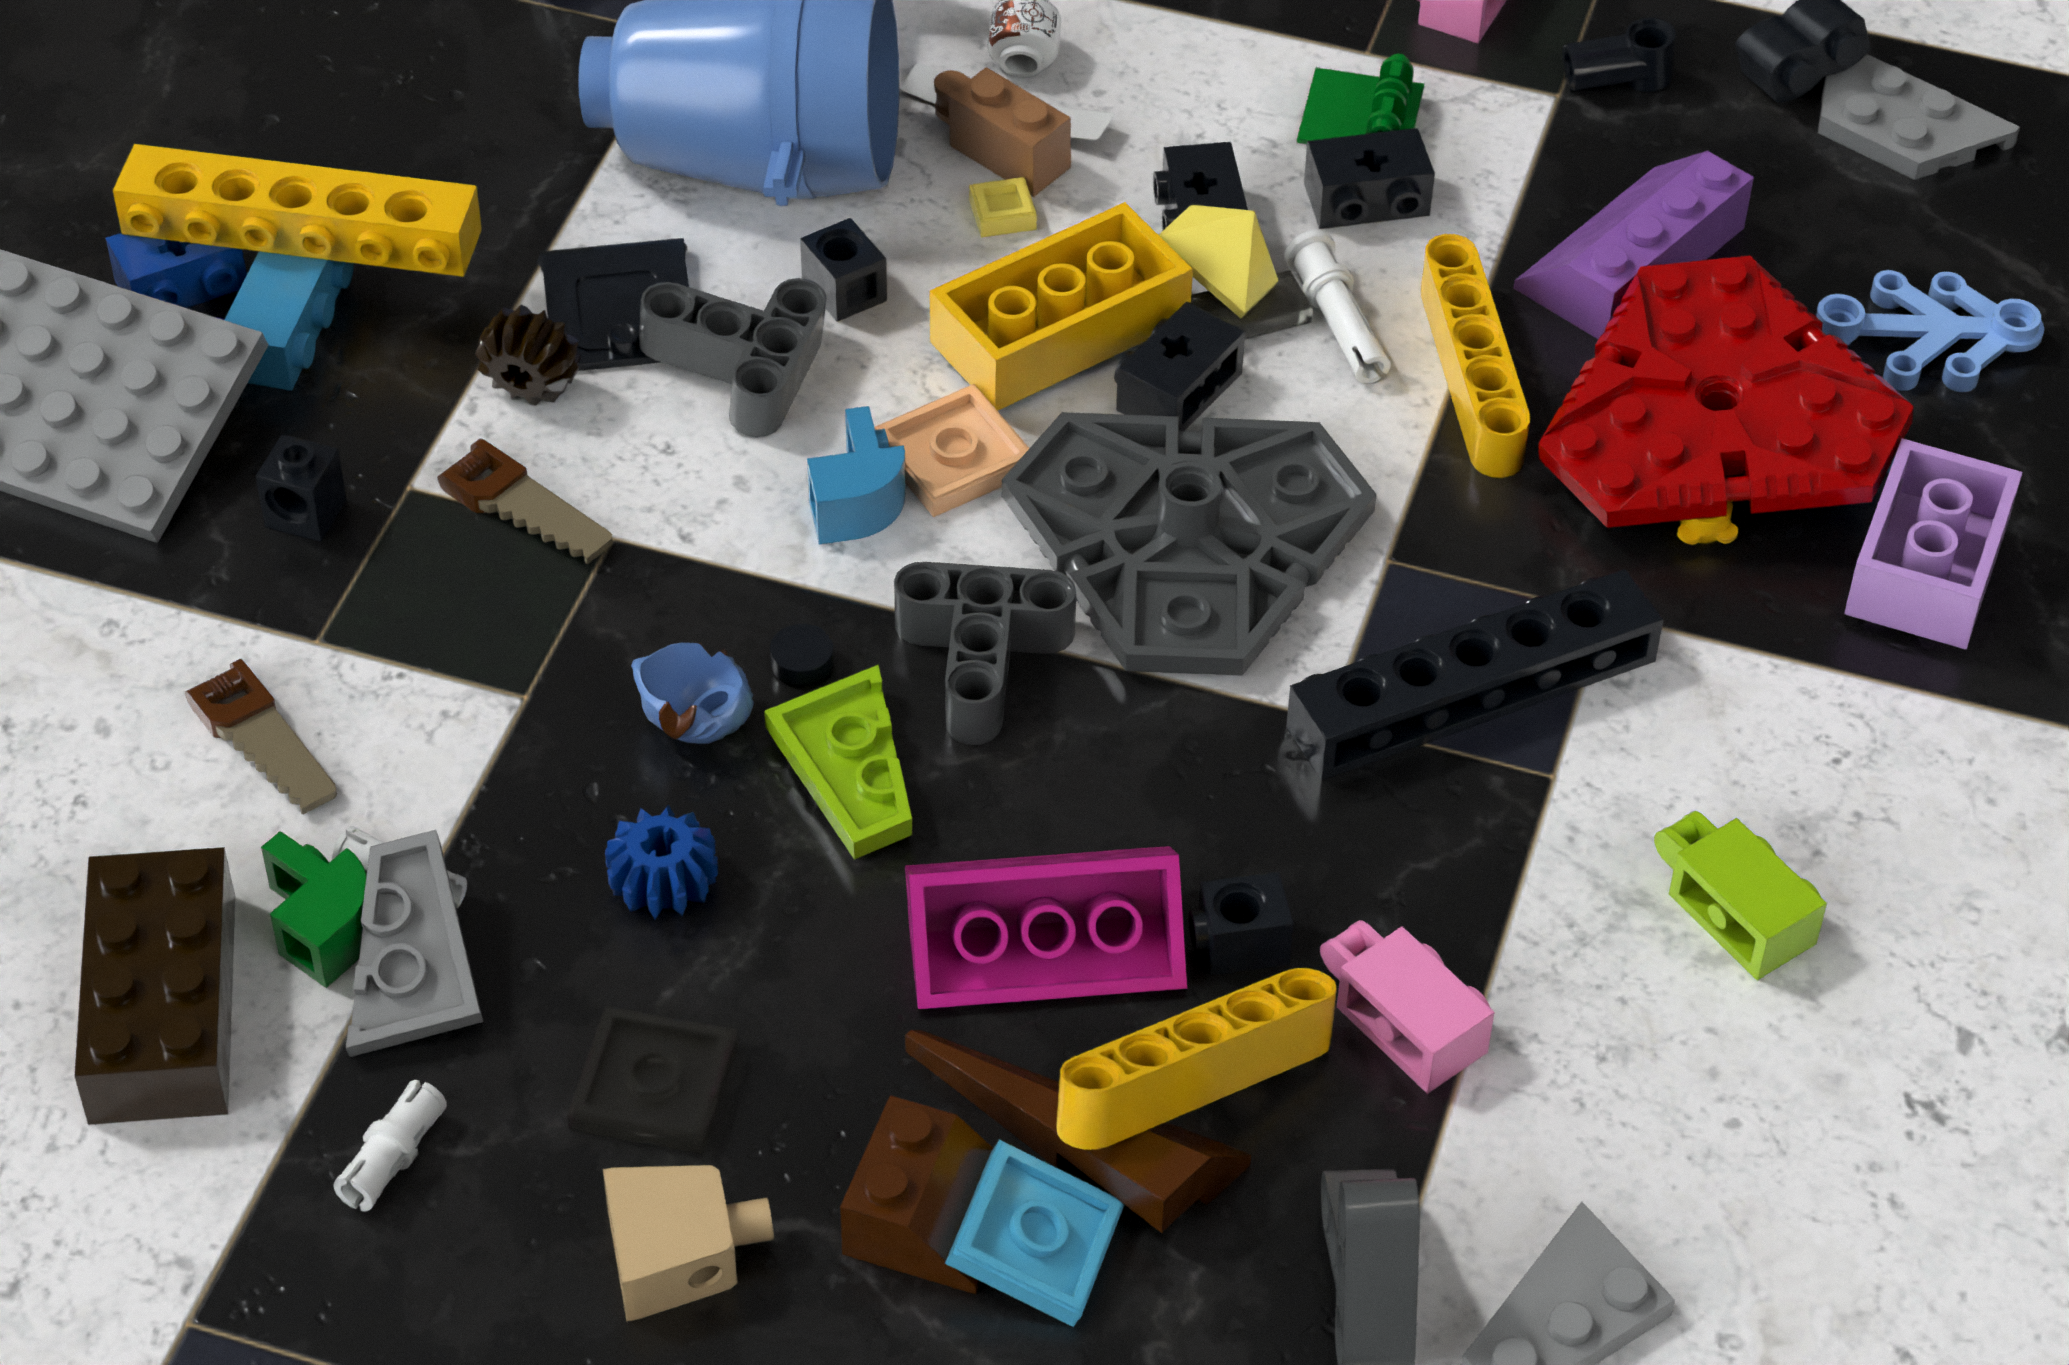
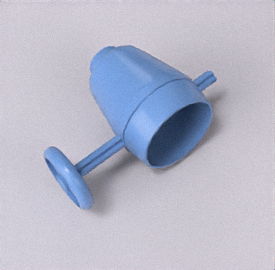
(751, 92)

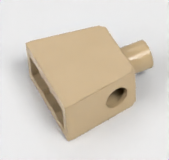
(677, 1234)

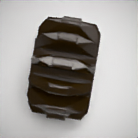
(528, 355)

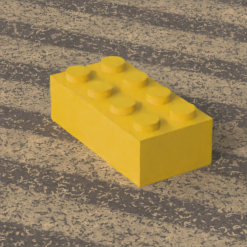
(1058, 305)

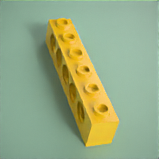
(298, 210)

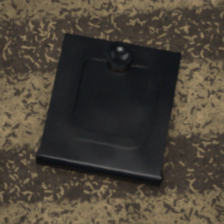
(601, 293)

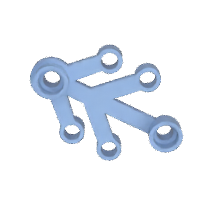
(2002, 327)

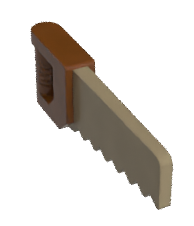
(522, 500)
(261, 735)

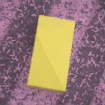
(1225, 254)

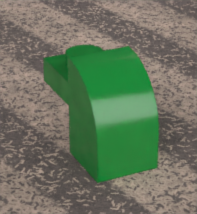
(322, 909)

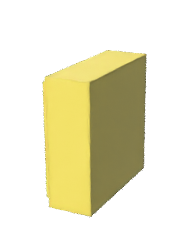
(1002, 207)

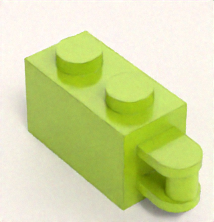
(1741, 892)

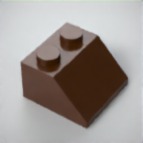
(914, 1192)

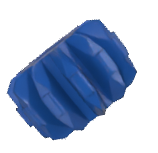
(661, 861)

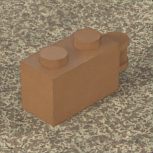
(1004, 127)

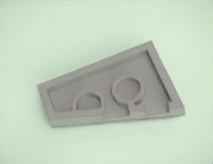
(412, 950)
(1573, 1302)

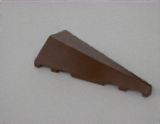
(1150, 1172)

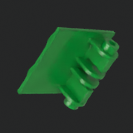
(1361, 103)

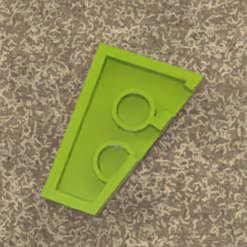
(847, 759)

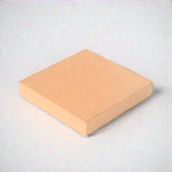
(955, 449)

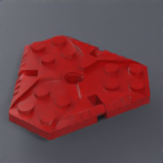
(1719, 379)

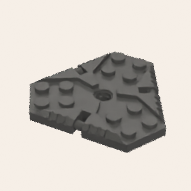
(1185, 537)

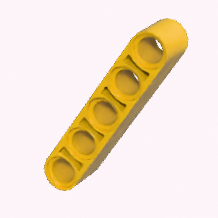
(1474, 356)
(1195, 1058)

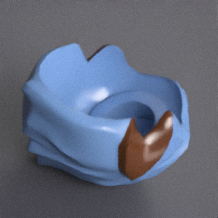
(692, 692)

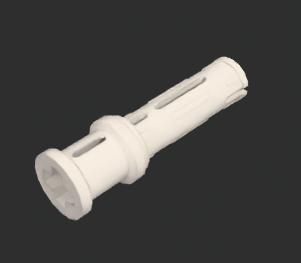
(1330, 289)

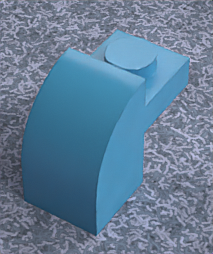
(857, 490)

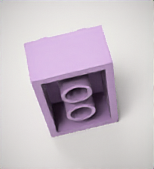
(1933, 543)

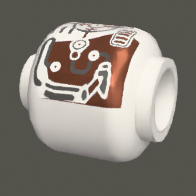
(1024, 36)

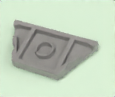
(1906, 120)

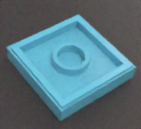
(1035, 1233)

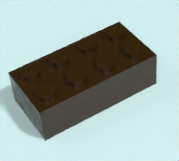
(156, 986)

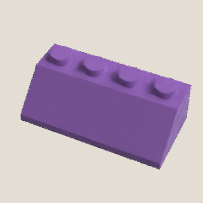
(1664, 218)

